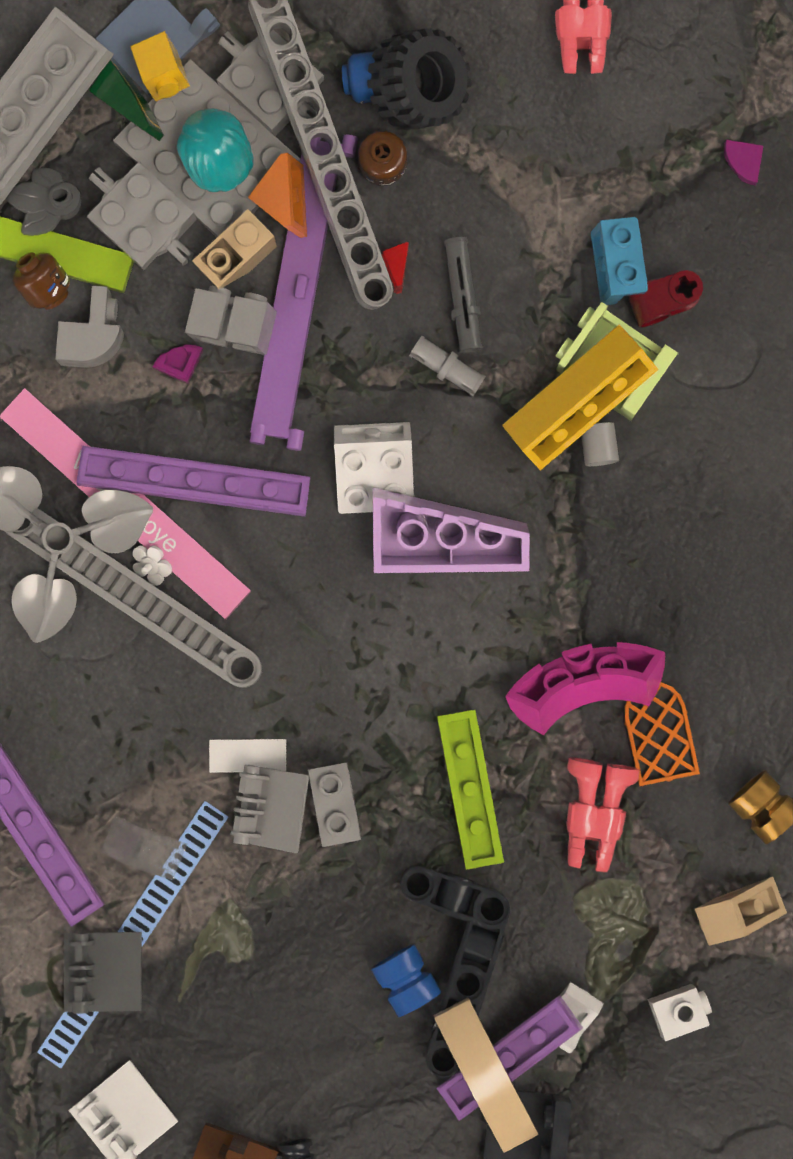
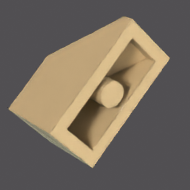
(740, 911)

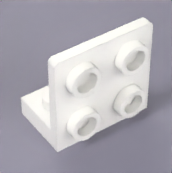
(369, 459)

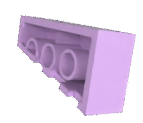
(438, 537)

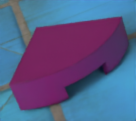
(744, 160)
(179, 362)

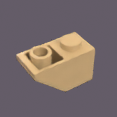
(236, 250)

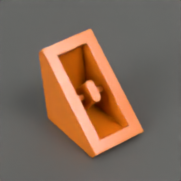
(283, 194)

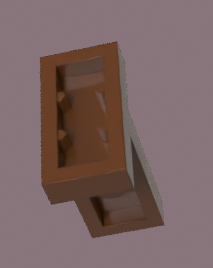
(225, 1144)

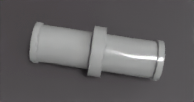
(447, 366)

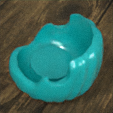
(215, 150)

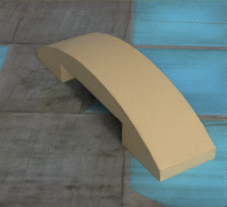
(485, 1075)

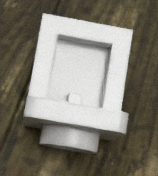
(583, 1007)

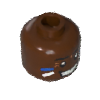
(371, 161)
(41, 280)

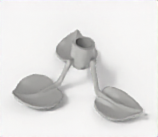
(115, 526)

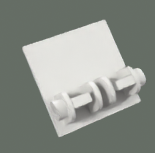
(123, 1114)

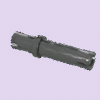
(469, 338)

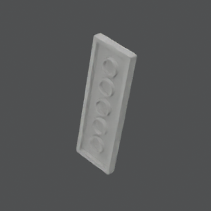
(43, 91)

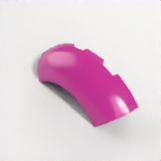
(586, 677)

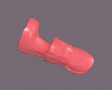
(583, 30)
(597, 822)

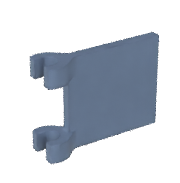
(148, 18)

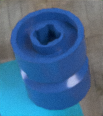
(407, 983)

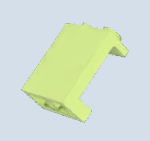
(595, 326)

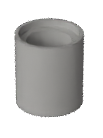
(600, 445)

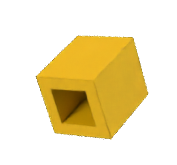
(160, 66)

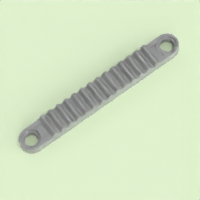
(145, 603)

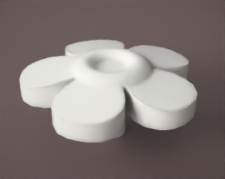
(150, 563)

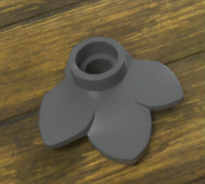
(40, 202)

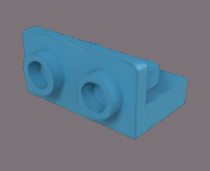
(618, 259)

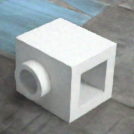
(680, 1011)

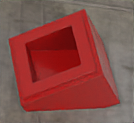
(395, 262)

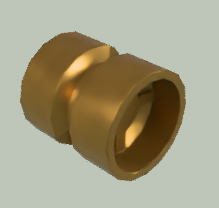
(764, 806)

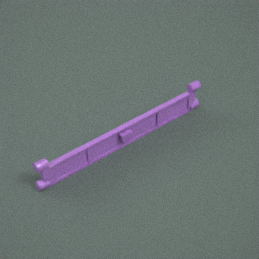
(294, 310)

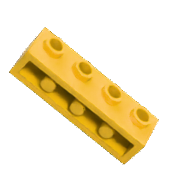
(580, 397)

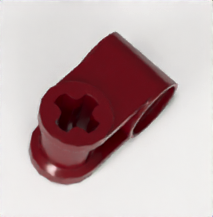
(662, 300)

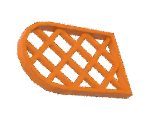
(663, 749)

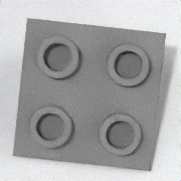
(270, 808)

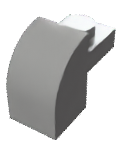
(91, 342)

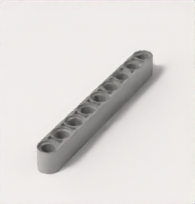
(319, 166)

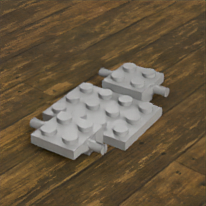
(157, 196)

